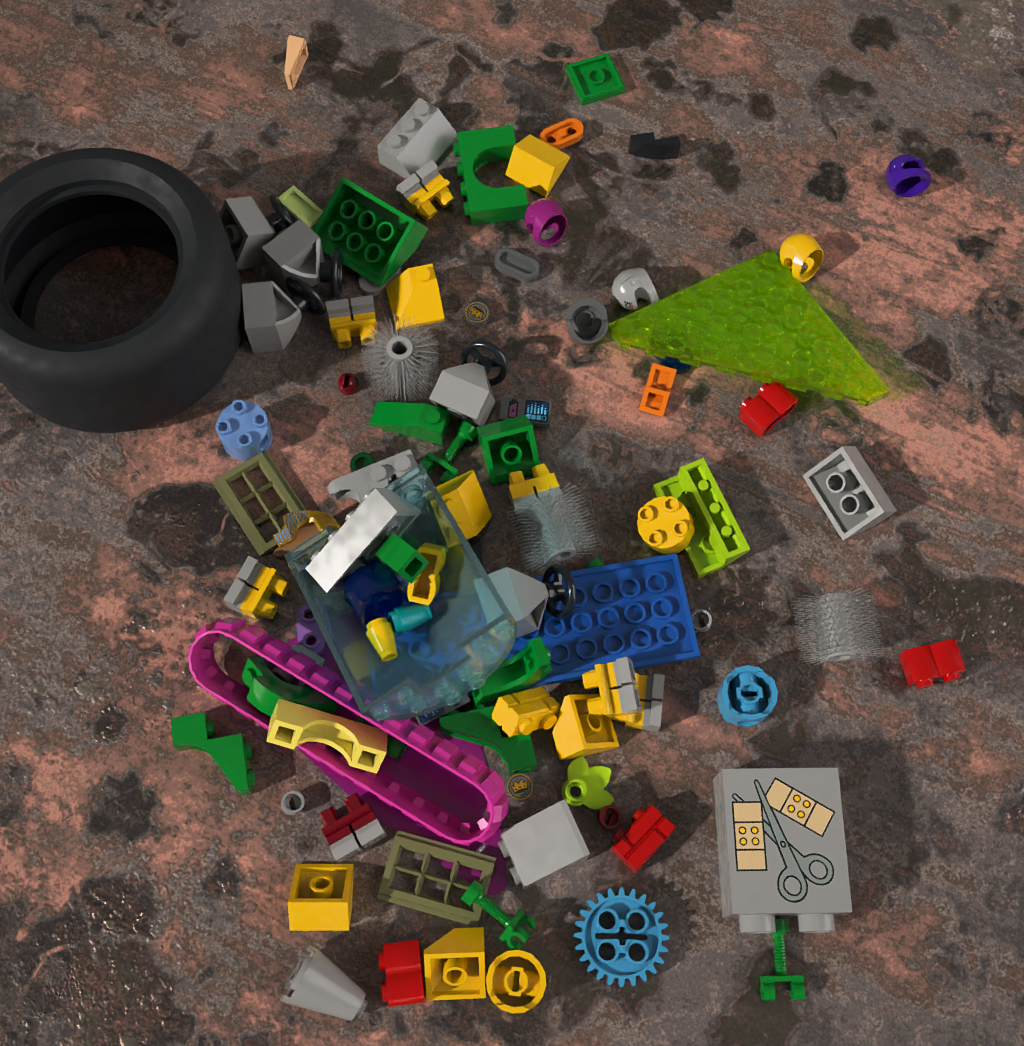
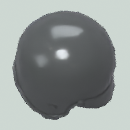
(586, 321)

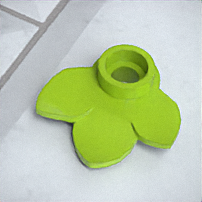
(590, 783)

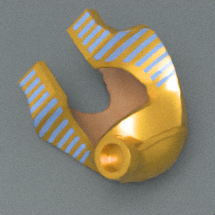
(300, 527)

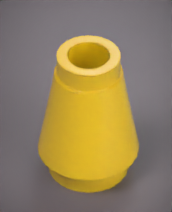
(382, 638)

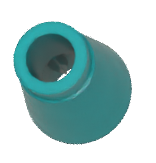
(409, 617)

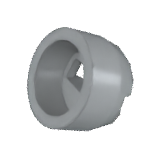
(707, 619)
(298, 801)

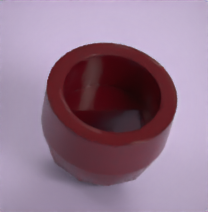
(352, 386)
(614, 817)

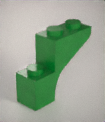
(480, 728)
(229, 752)

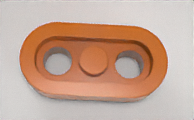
(559, 133)

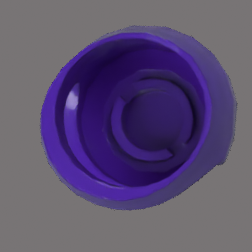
(905, 175)

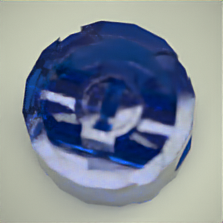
(374, 591)

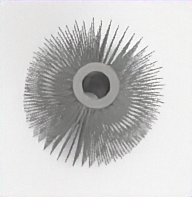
(399, 360)
(553, 528)
(837, 626)

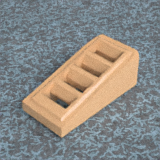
(295, 59)

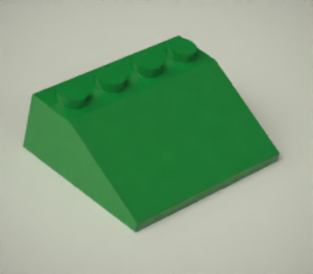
(368, 232)

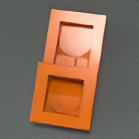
(657, 390)

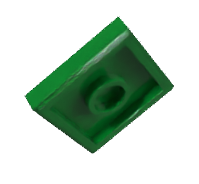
(595, 79)

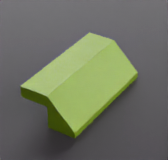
(716, 534)

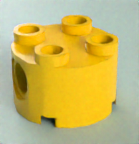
(665, 525)
(516, 981)

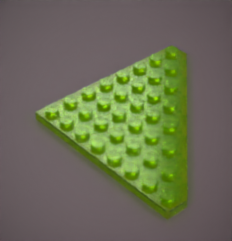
(756, 325)

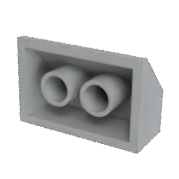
(416, 139)
(849, 492)

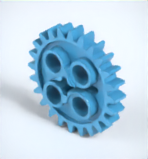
(621, 965)

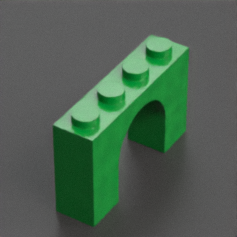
(484, 202)

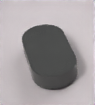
(517, 265)

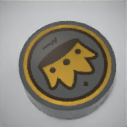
(477, 314)
(519, 787)

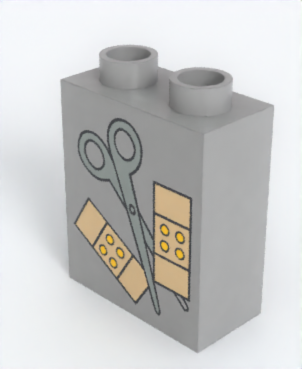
(781, 848)

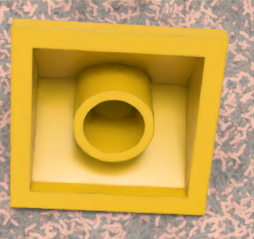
(536, 165)

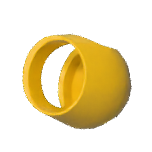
(800, 249)

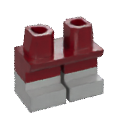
(339, 831)

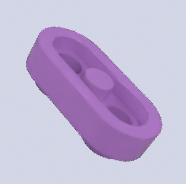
(309, 629)

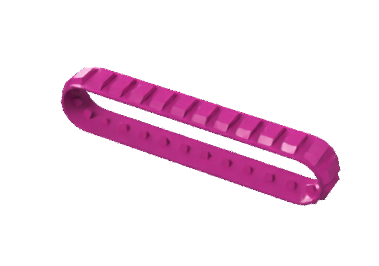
(387, 788)

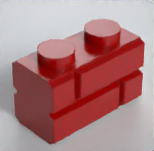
(642, 837)

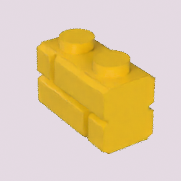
(526, 711)

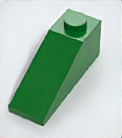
(412, 420)

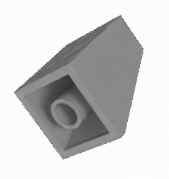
(543, 845)

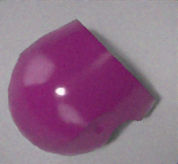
(543, 215)

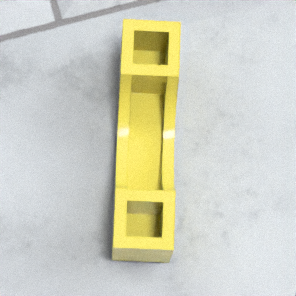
(359, 743)

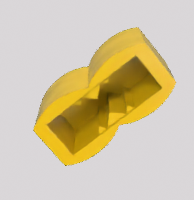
(427, 584)

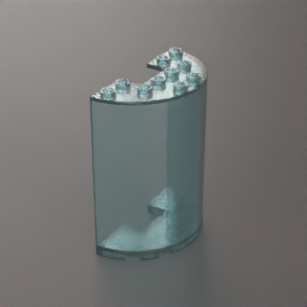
(439, 658)

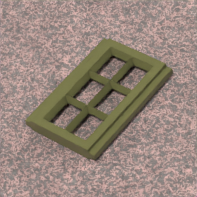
(240, 512)
(427, 904)

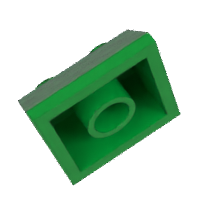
(508, 448)

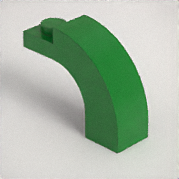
(402, 558)
(516, 672)
(267, 689)

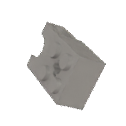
(376, 475)

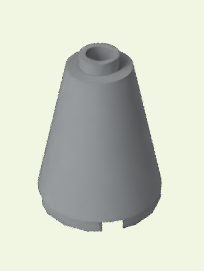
(324, 988)

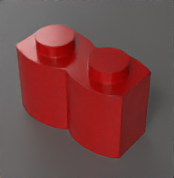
(767, 408)
(932, 663)
(403, 973)

